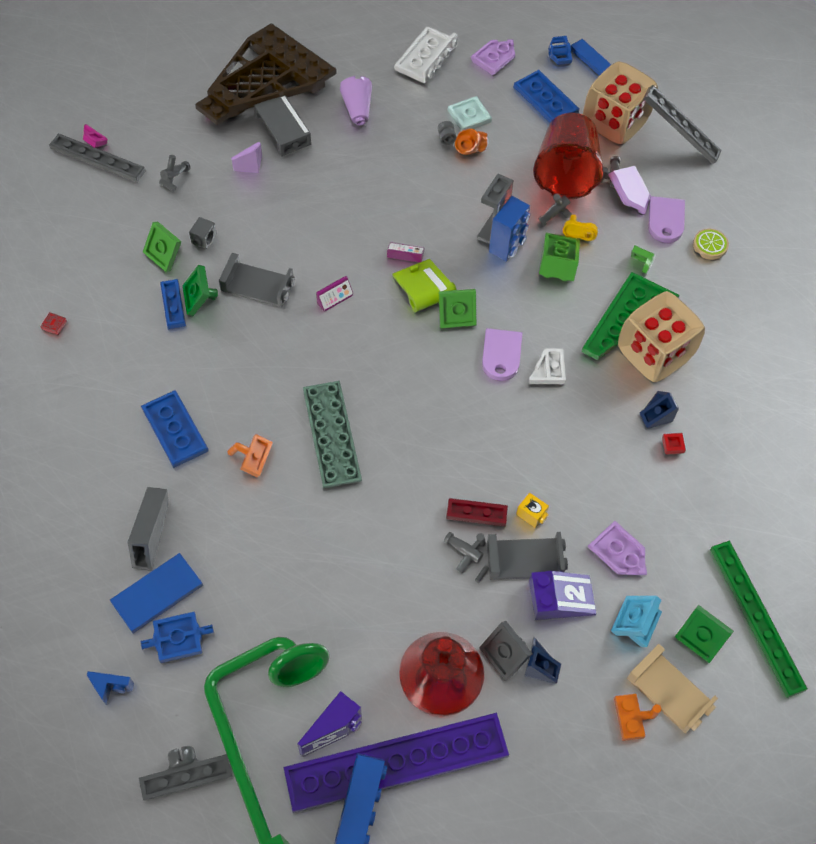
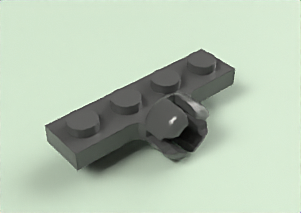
(184, 773)

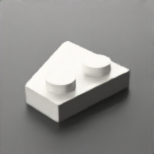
(549, 368)

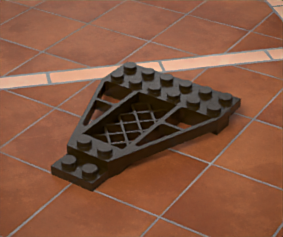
(275, 51)

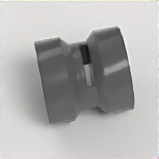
(447, 132)

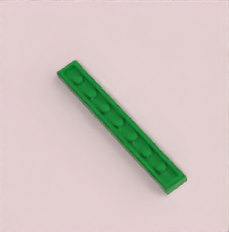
(758, 619)

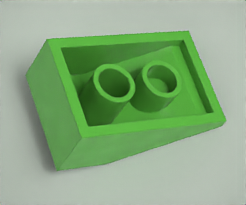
(559, 257)

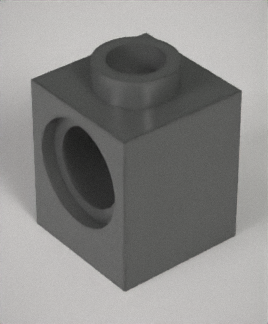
(202, 232)

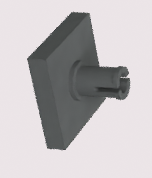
(505, 650)

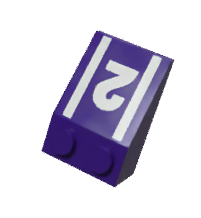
(561, 595)
(333, 724)

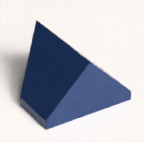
(659, 410)
(542, 664)

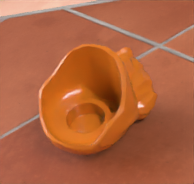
(471, 141)

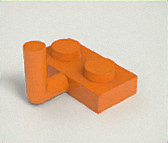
(254, 454)
(631, 717)

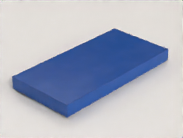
(545, 96)
(174, 428)
(156, 592)

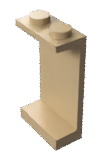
(671, 690)

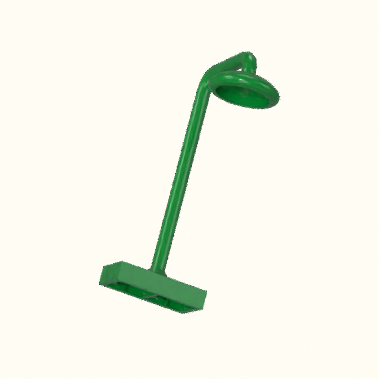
(289, 669)

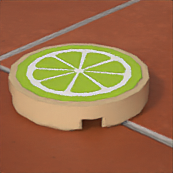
(710, 244)

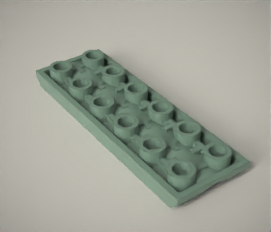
(331, 434)

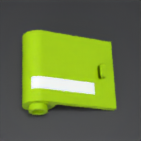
(423, 284)

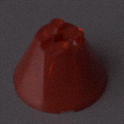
(441, 673)

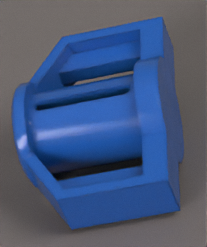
(560, 50)

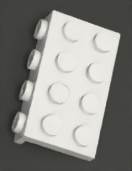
(426, 54)

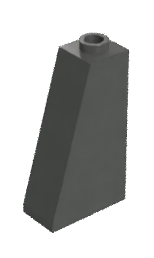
(148, 528)

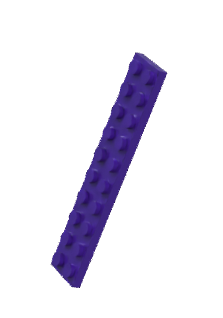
(406, 758)

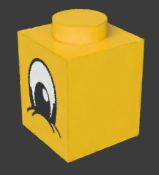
(533, 510)

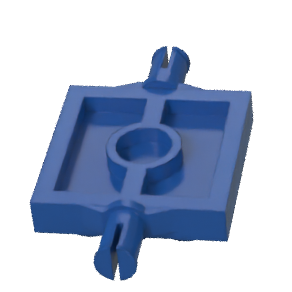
(177, 637)

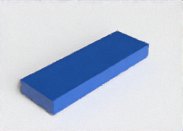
(590, 56)
(173, 304)

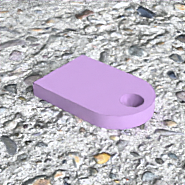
(666, 216)
(502, 351)

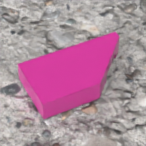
(93, 137)

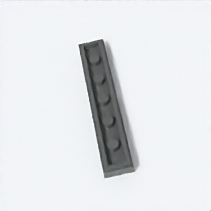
(682, 124)
(97, 157)

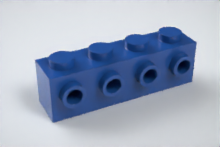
(360, 800)

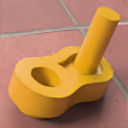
(576, 229)

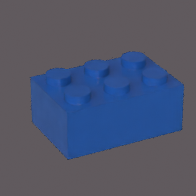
(509, 228)

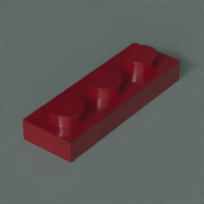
(477, 512)

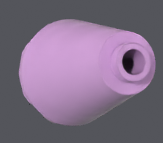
(357, 98)

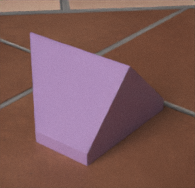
(248, 160)

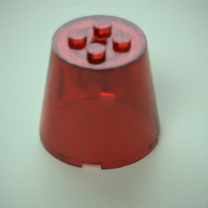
(569, 157)

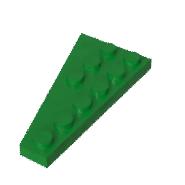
(630, 297)

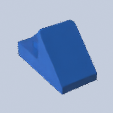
(105, 682)

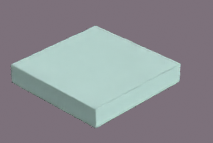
(469, 113)

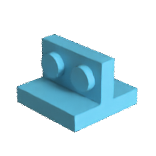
(638, 618)

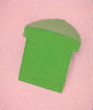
(643, 256)

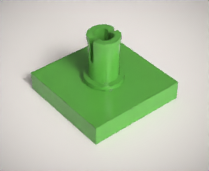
(161, 246)
(457, 308)

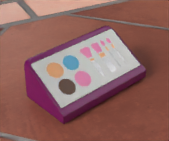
(405, 252)
(334, 293)

